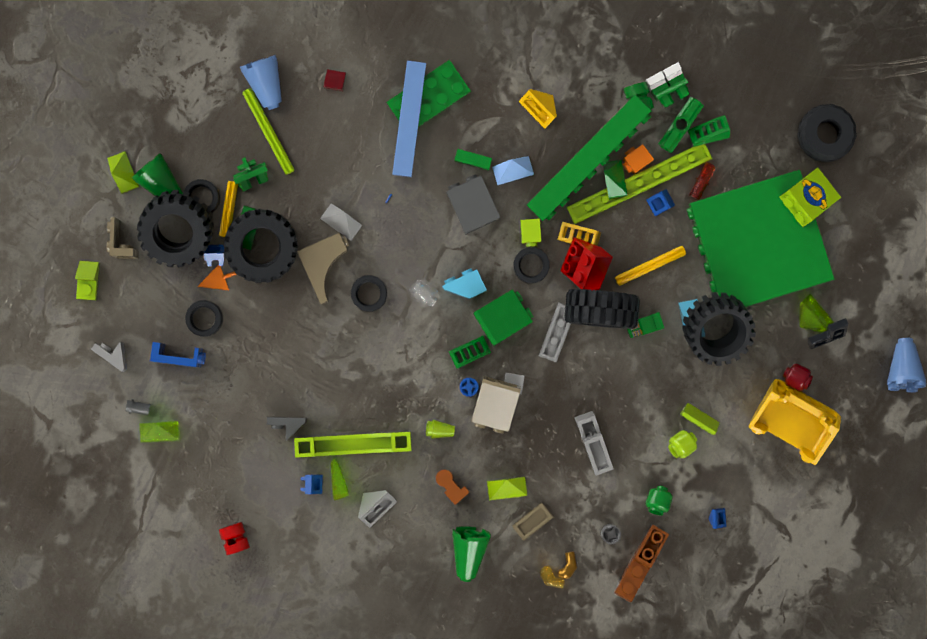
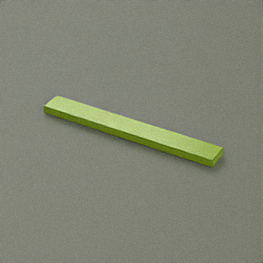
(641, 182)

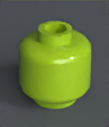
(682, 444)

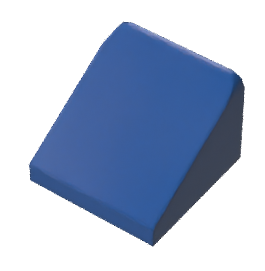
(660, 202)

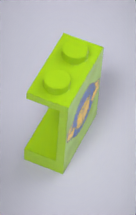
(810, 197)

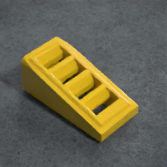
(595, 240)

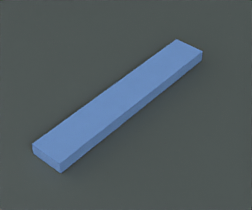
(409, 119)

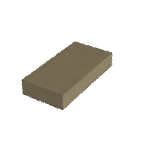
(532, 521)

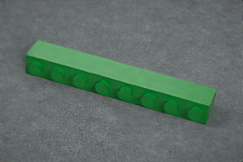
(589, 158)

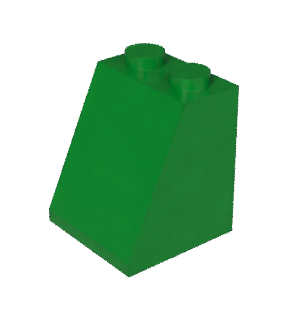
(503, 317)

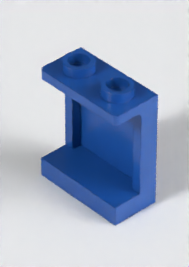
(158, 351)

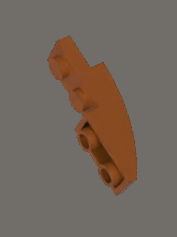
(641, 563)

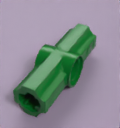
(673, 134)

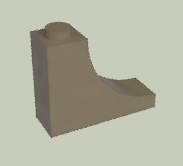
(318, 260)

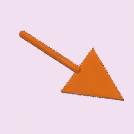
(216, 279)

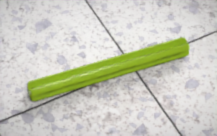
(268, 131)

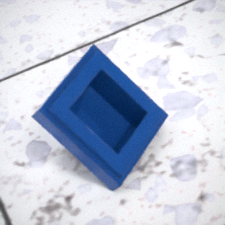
(718, 518)

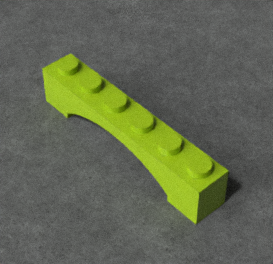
(352, 444)

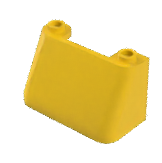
(796, 420)

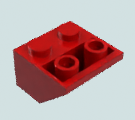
(586, 264)

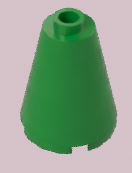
(156, 177)
(469, 550)

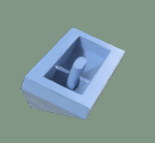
(513, 170)

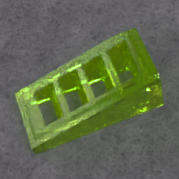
(338, 483)

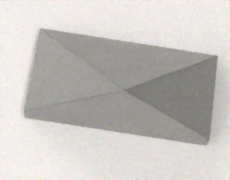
(341, 221)
(374, 506)

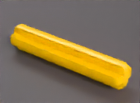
(228, 209)

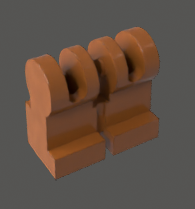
(454, 492)

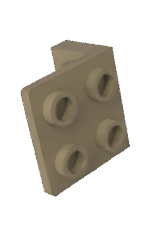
(113, 246)

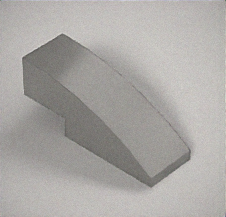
(594, 443)

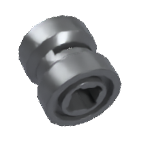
(612, 536)

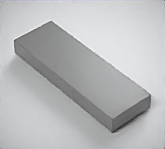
(555, 335)

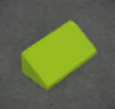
(700, 419)

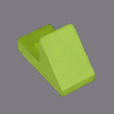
(87, 280)

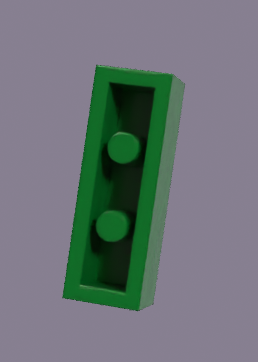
(473, 159)

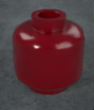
(798, 377)

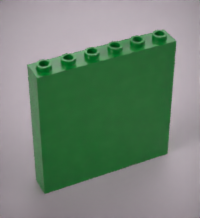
(757, 244)

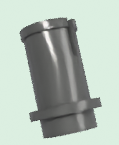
(137, 407)

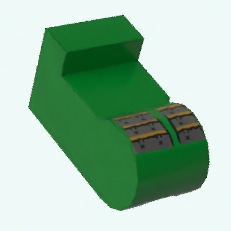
(647, 325)

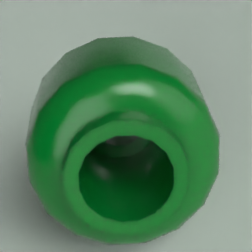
(659, 500)

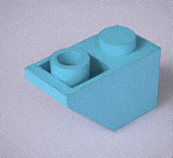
(466, 286)

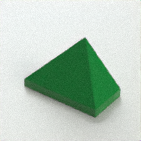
(615, 179)

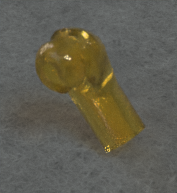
(549, 578)

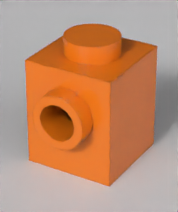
(637, 159)

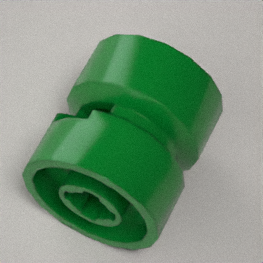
(641, 90)

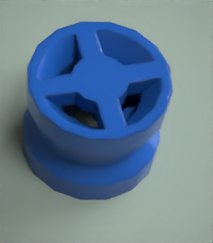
(469, 387)

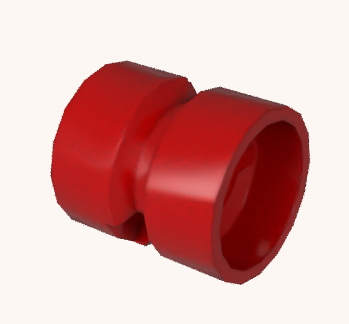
(234, 531)

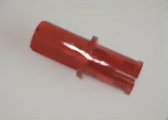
(702, 181)

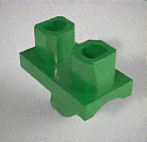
(242, 178)

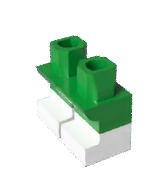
(666, 83)

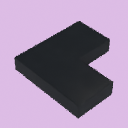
(834, 331)

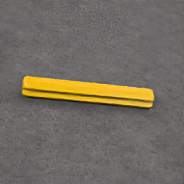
(650, 265)

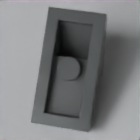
(292, 424)

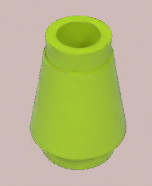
(438, 429)

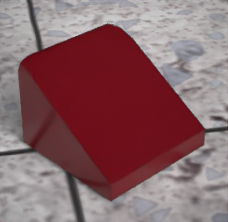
(334, 80)

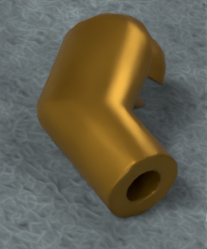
(570, 567)

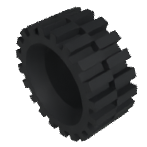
(732, 343)

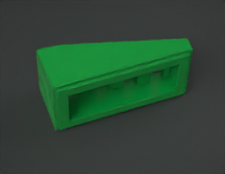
(715, 124)
(472, 358)

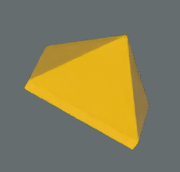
(540, 106)

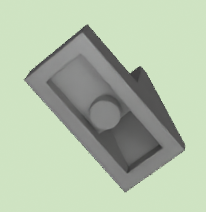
(116, 358)

